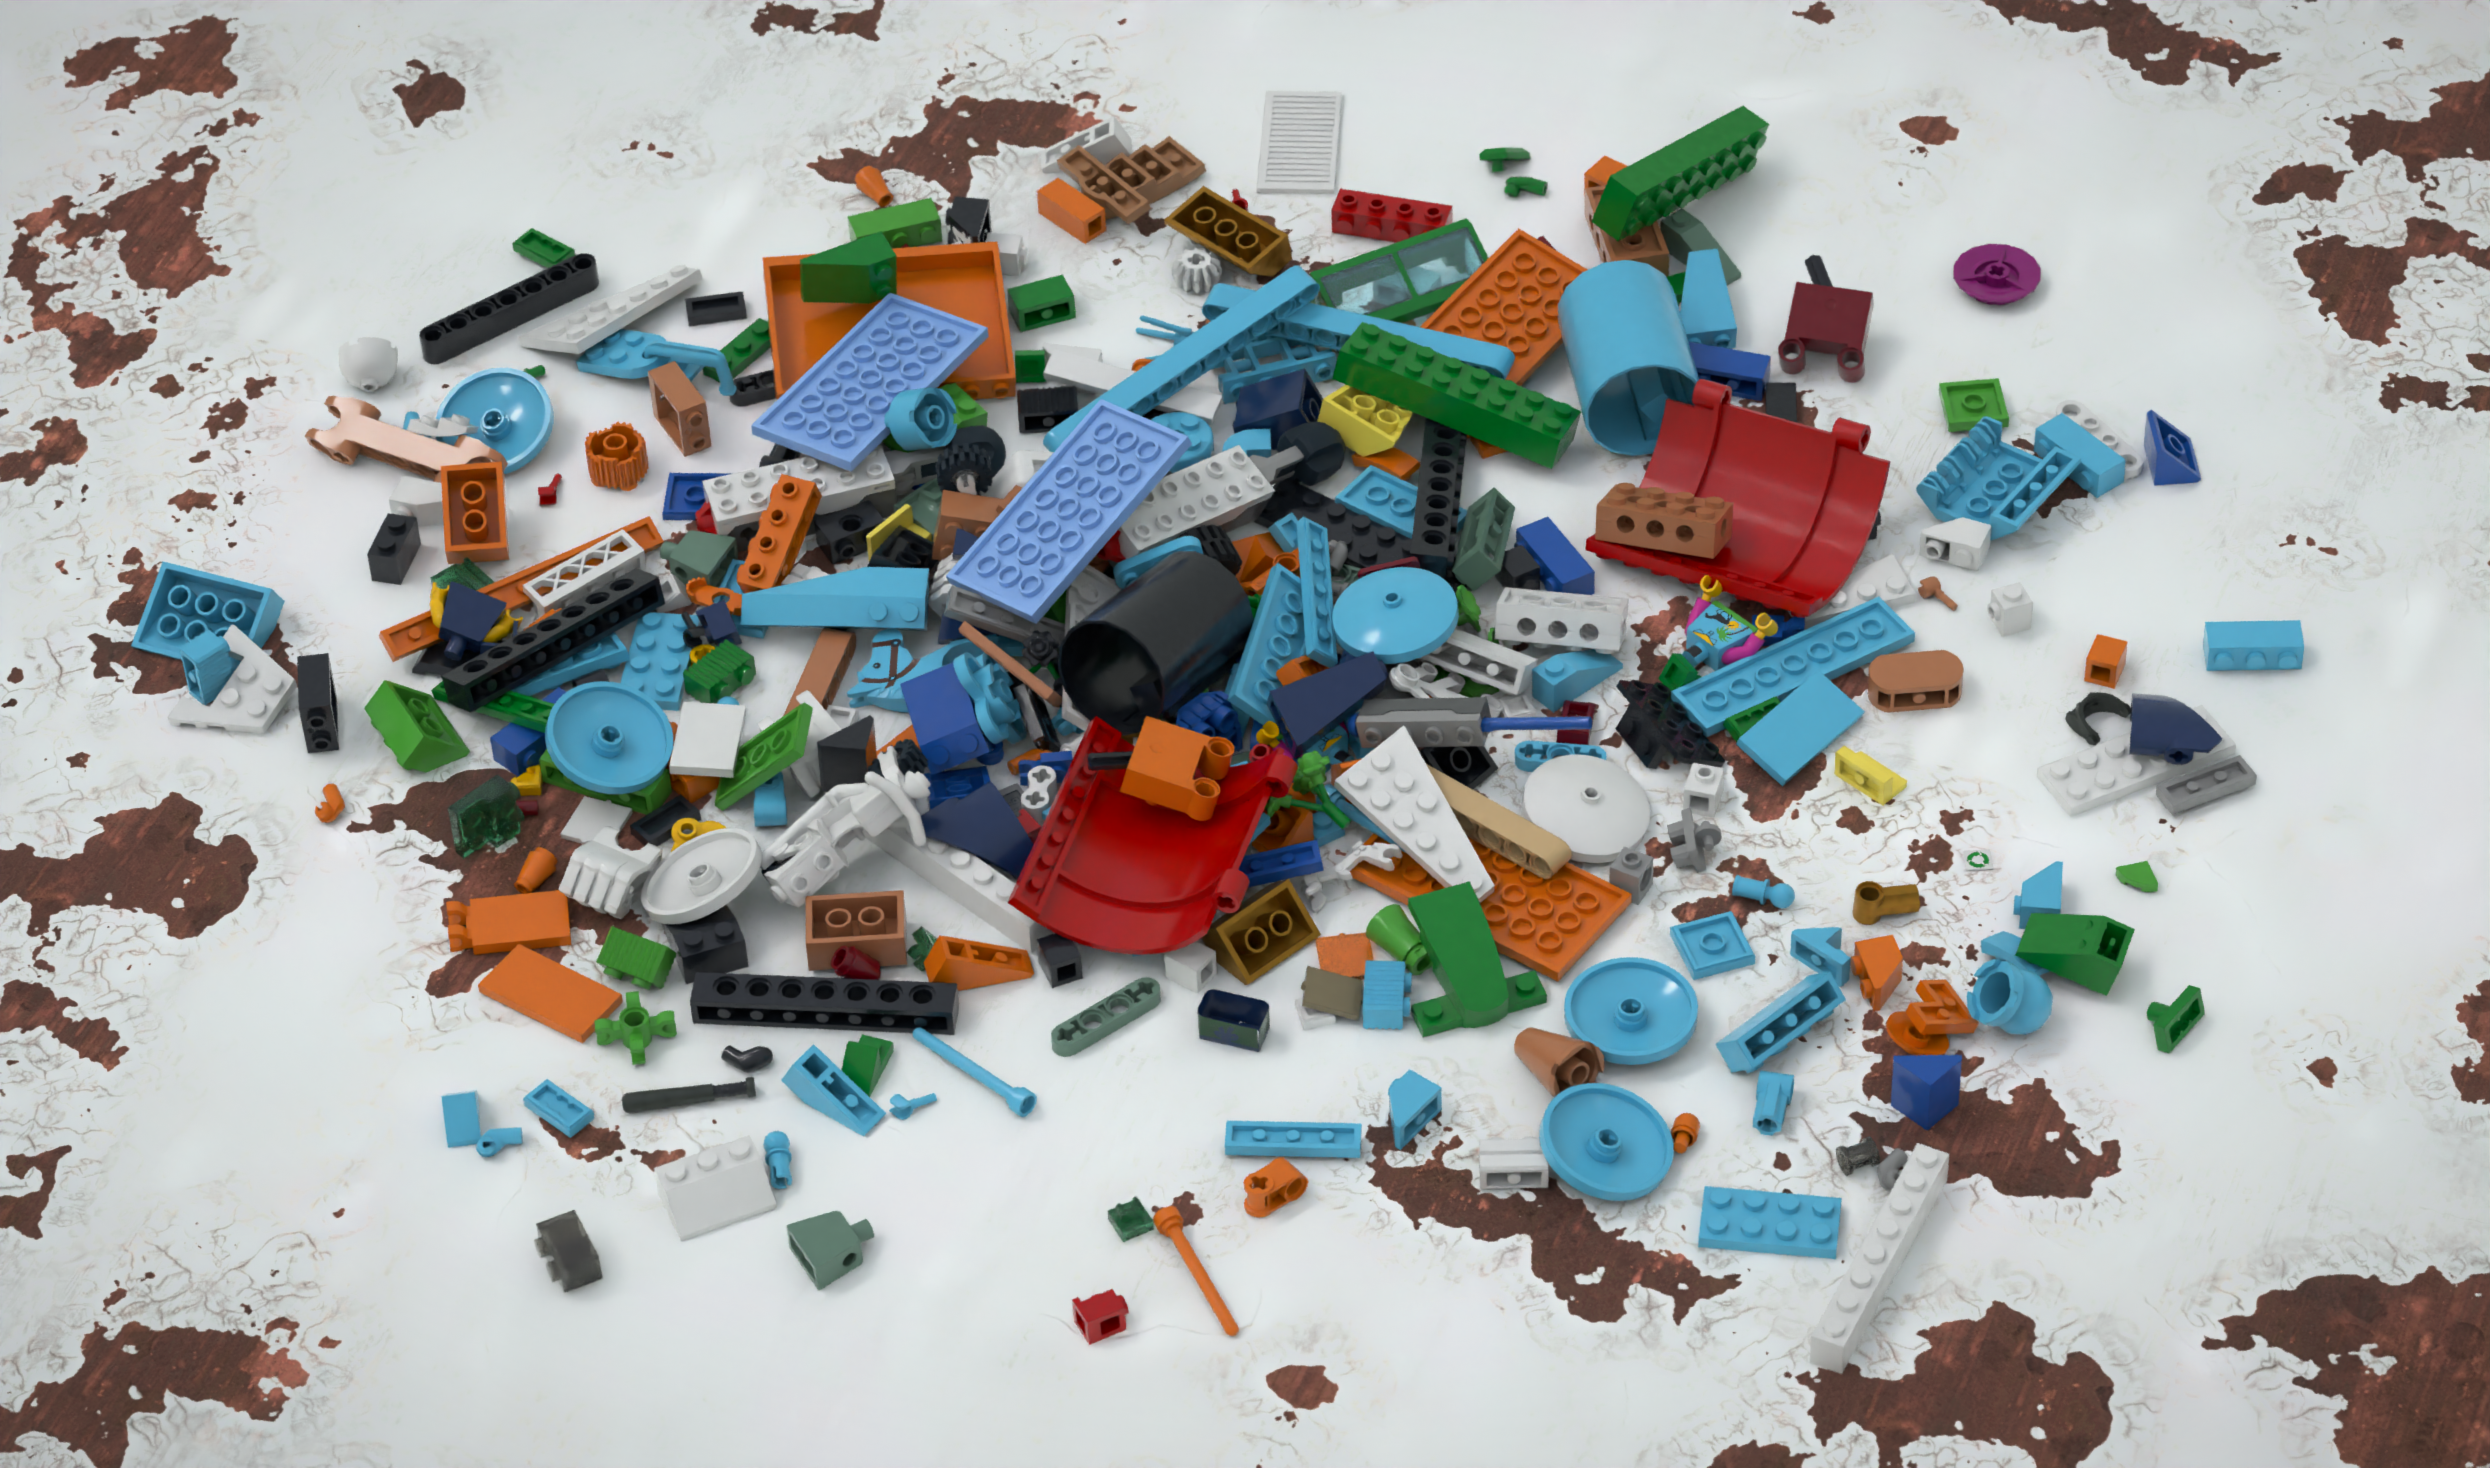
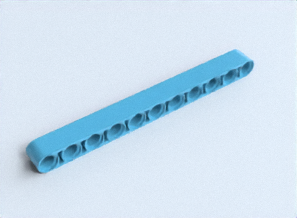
(1333, 327)
(1202, 349)

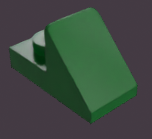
(866, 1061)

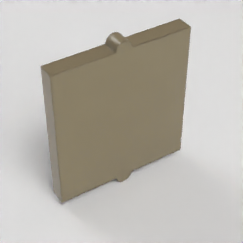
(1332, 993)

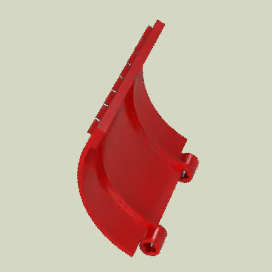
(1796, 492)
(1138, 872)

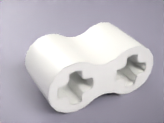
(1040, 792)

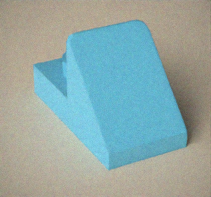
(1821, 951)

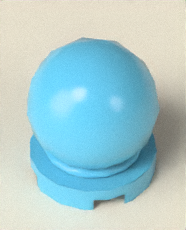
(2009, 998)

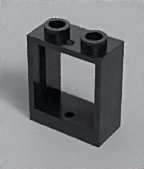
(318, 703)

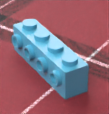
(1781, 1022)

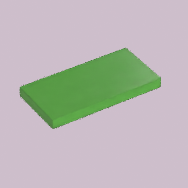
(766, 756)

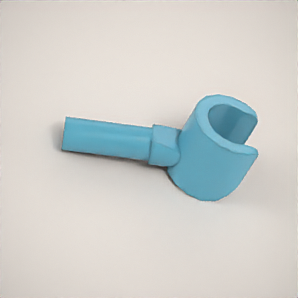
(904, 1108)

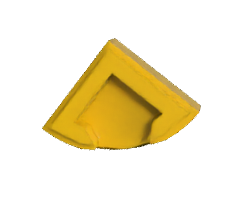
(529, 782)

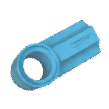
(1772, 1098)

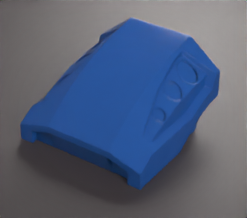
(1212, 716)

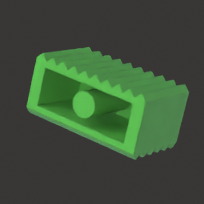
(636, 958)

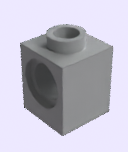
(1632, 873)

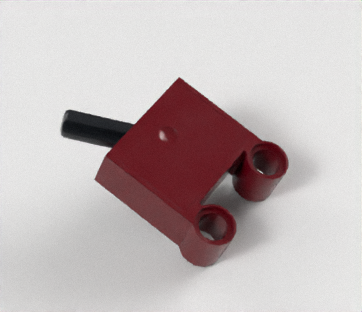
(1827, 322)

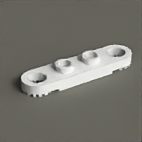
(2101, 431)

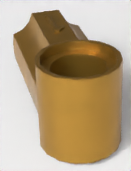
(1875, 901)

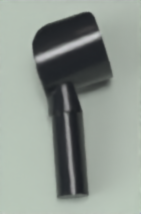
(692, 635)

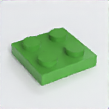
(1970, 401)

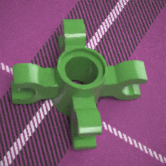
(635, 1027)

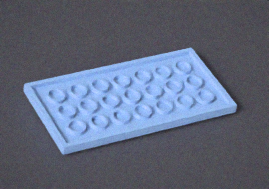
(843, 398)
(1068, 510)

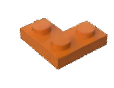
(1940, 1011)

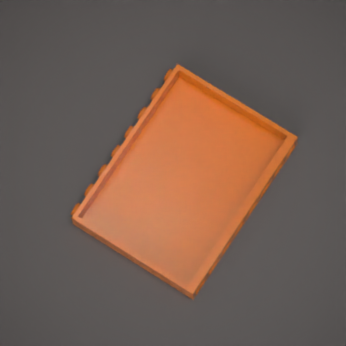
(946, 277)

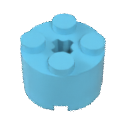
(922, 418)

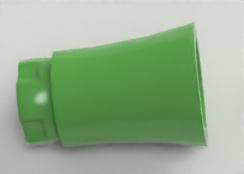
(1399, 938)

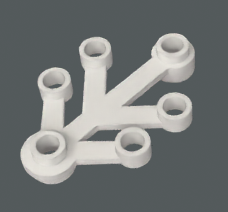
(1420, 683)

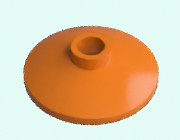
(1909, 1038)

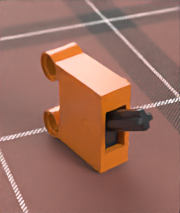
(1165, 765)

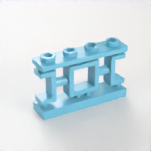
(1317, 364)

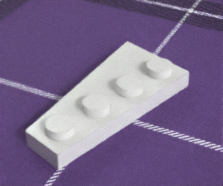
(1876, 579)

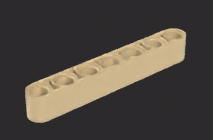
(1503, 829)

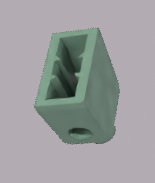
(700, 556)
(828, 1246)

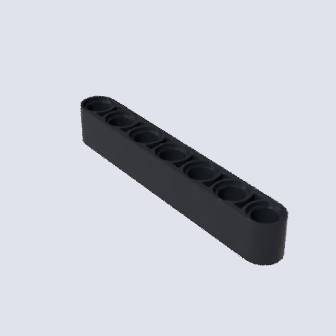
(509, 308)

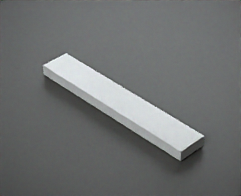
(1102, 377)

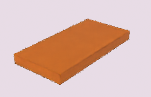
(550, 993)

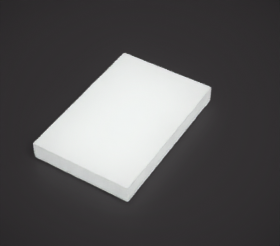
(707, 739)

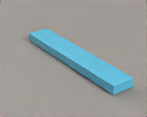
(1316, 592)

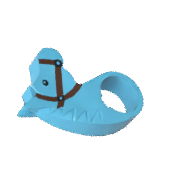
(893, 665)

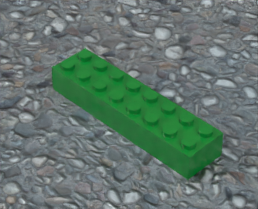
(1680, 173)
(1457, 395)

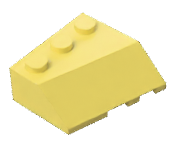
(1364, 420)

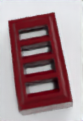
(1577, 736)

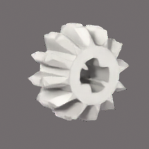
(1196, 270)

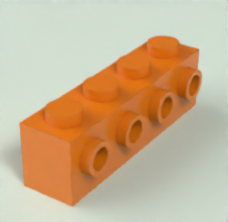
(779, 534)

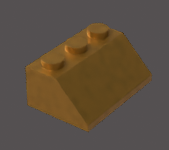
(1261, 932)

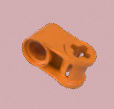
(1273, 1187)

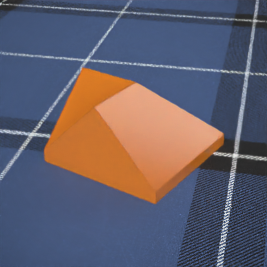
(1256, 555)

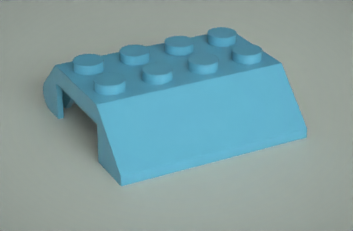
(1993, 480)

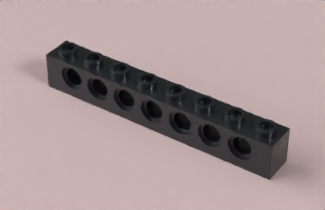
(1438, 497)
(553, 640)
(824, 1003)

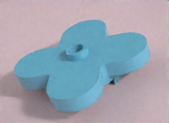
(994, 703)

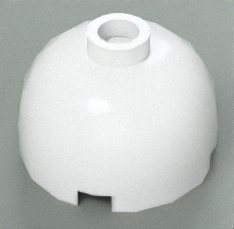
(368, 363)

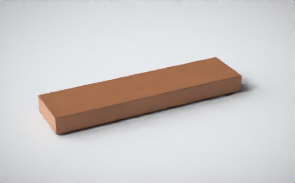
(1010, 664)

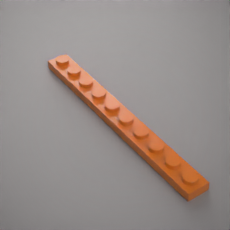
(421, 633)

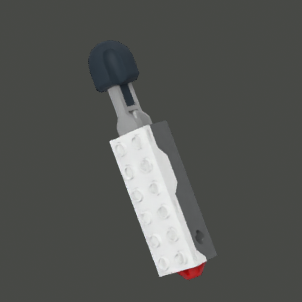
(1225, 490)
(738, 499)

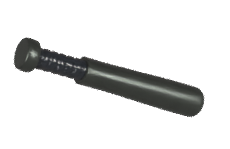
(678, 1096)

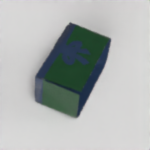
(1220, 1019)

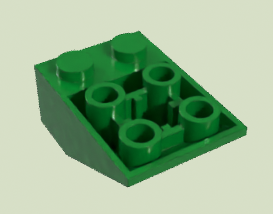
(2077, 947)

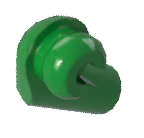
(1528, 184)

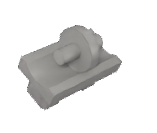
(1695, 839)

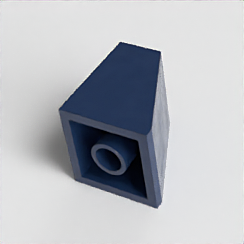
(1278, 404)

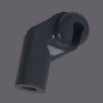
(747, 1060)

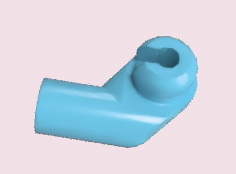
(496, 1139)

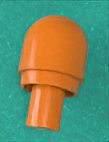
(1685, 1131)

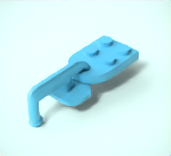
(635, 353)

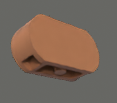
(1915, 681)

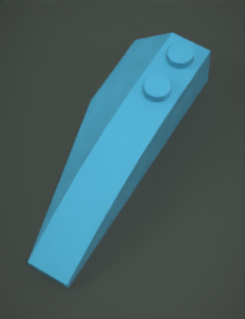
(847, 600)

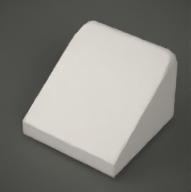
(674, 594)

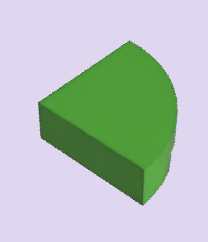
(2138, 875)

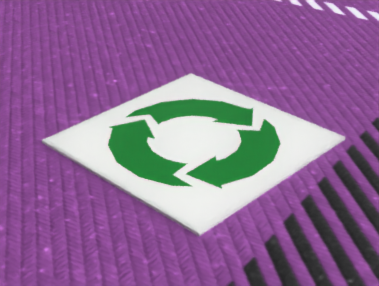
(1978, 859)

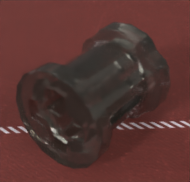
(1857, 1156)

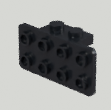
(1658, 724)

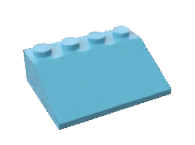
(195, 601)

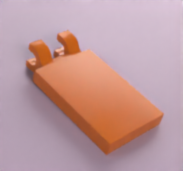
(509, 920)

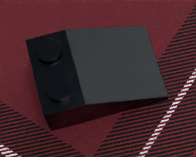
(905, 550)
(708, 944)

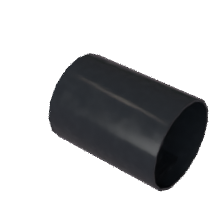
(1156, 642)

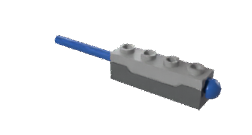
(1444, 721)

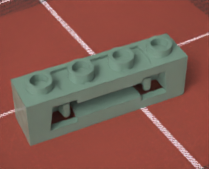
(1482, 536)

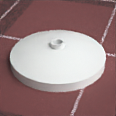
(1587, 806)
(701, 876)

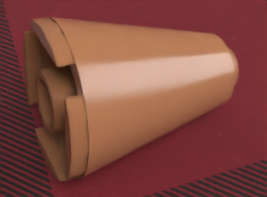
(1558, 1059)

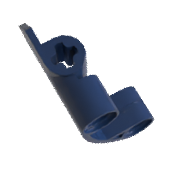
(2169, 729)
(982, 826)

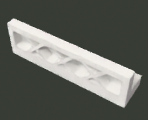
(589, 577)

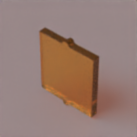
(1344, 954)

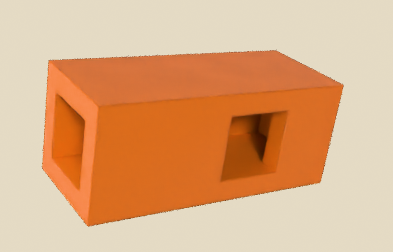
(1071, 210)

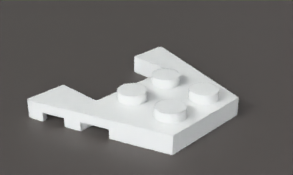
(248, 698)

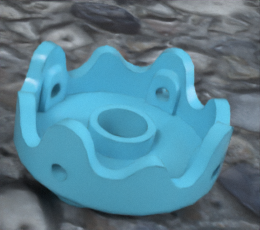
(1198, 433)

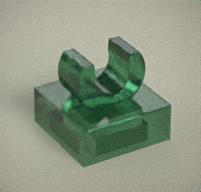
(925, 942)
(1130, 1219)

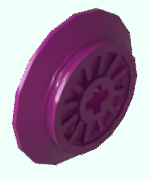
(1997, 273)

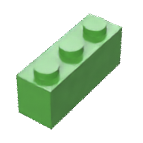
(902, 224)

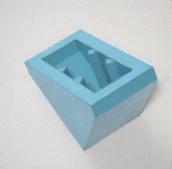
(461, 1118)

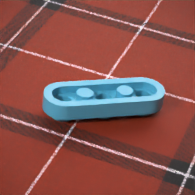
(1132, 567)

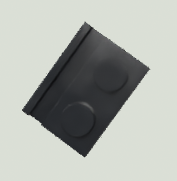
(1037, 719)

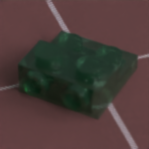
(486, 816)

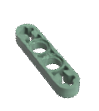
(1109, 1020)

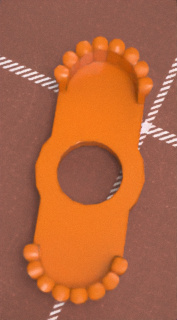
(703, 595)

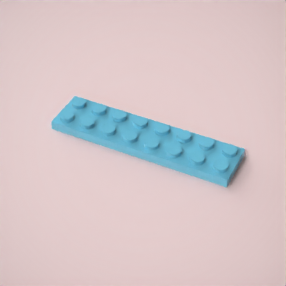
(1778, 670)

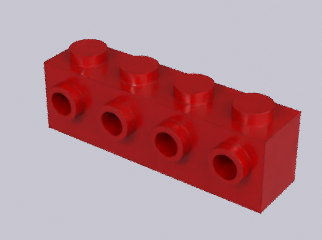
(1386, 216)

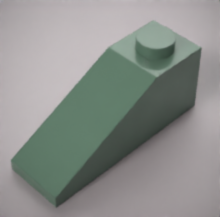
(1687, 234)

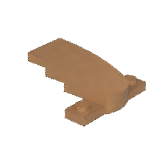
(1134, 181)

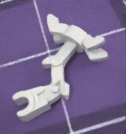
(1374, 854)

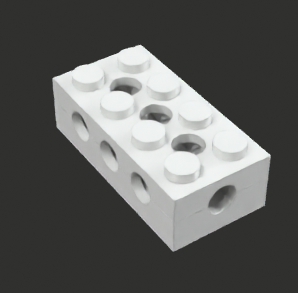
(1574, 611)

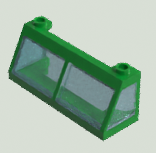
(1404, 277)

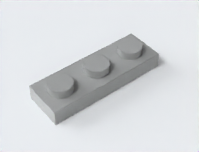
(2206, 784)

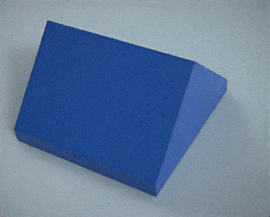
(2169, 452)
(1926, 1086)

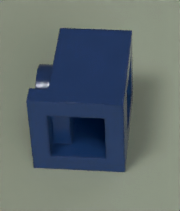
(718, 624)

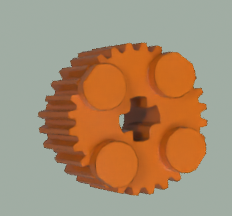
(616, 457)

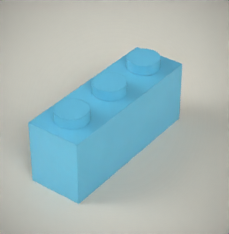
(2099, 466)
(2253, 645)

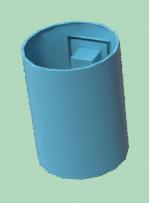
(1625, 352)

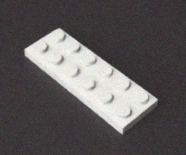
(2110, 772)

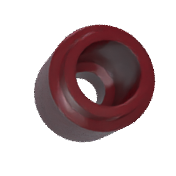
(855, 964)

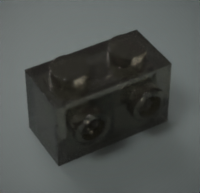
(568, 1251)

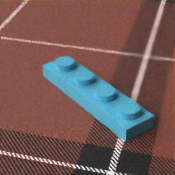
(1293, 1139)

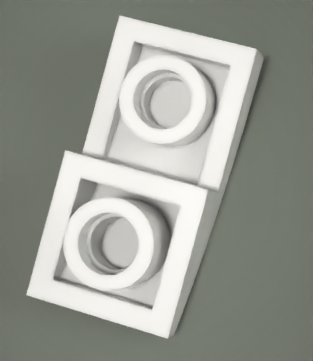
(444, 427)

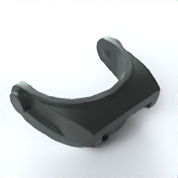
(2092, 704)

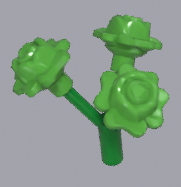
(1309, 778)

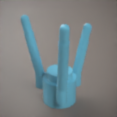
(1181, 332)

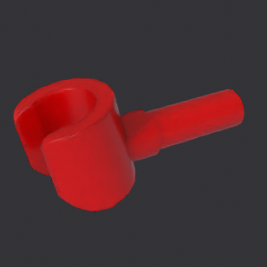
(1239, 201)
(548, 494)

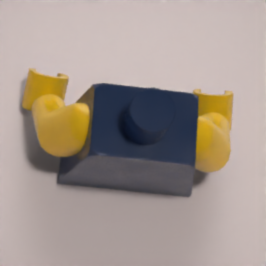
(468, 618)

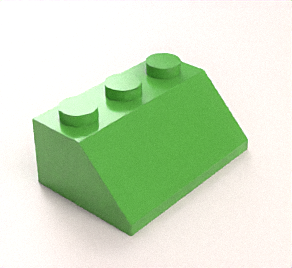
(414, 727)

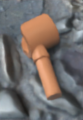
(1932, 586)

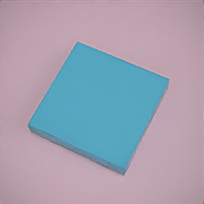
(1712, 945)

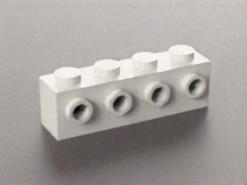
(1484, 662)

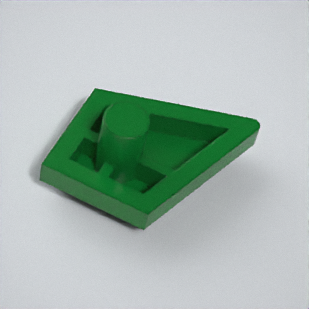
(1498, 155)

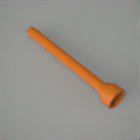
(1170, 1223)

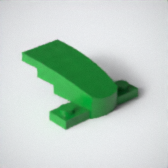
(1466, 965)

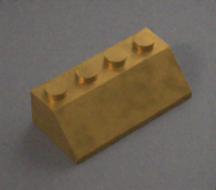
(1232, 233)

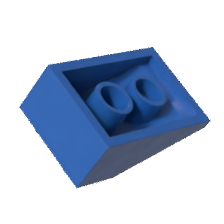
(944, 719)
(955, 784)

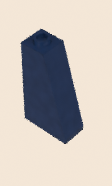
(1324, 700)

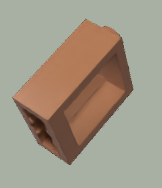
(680, 410)

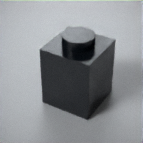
(1519, 570)
(1059, 959)

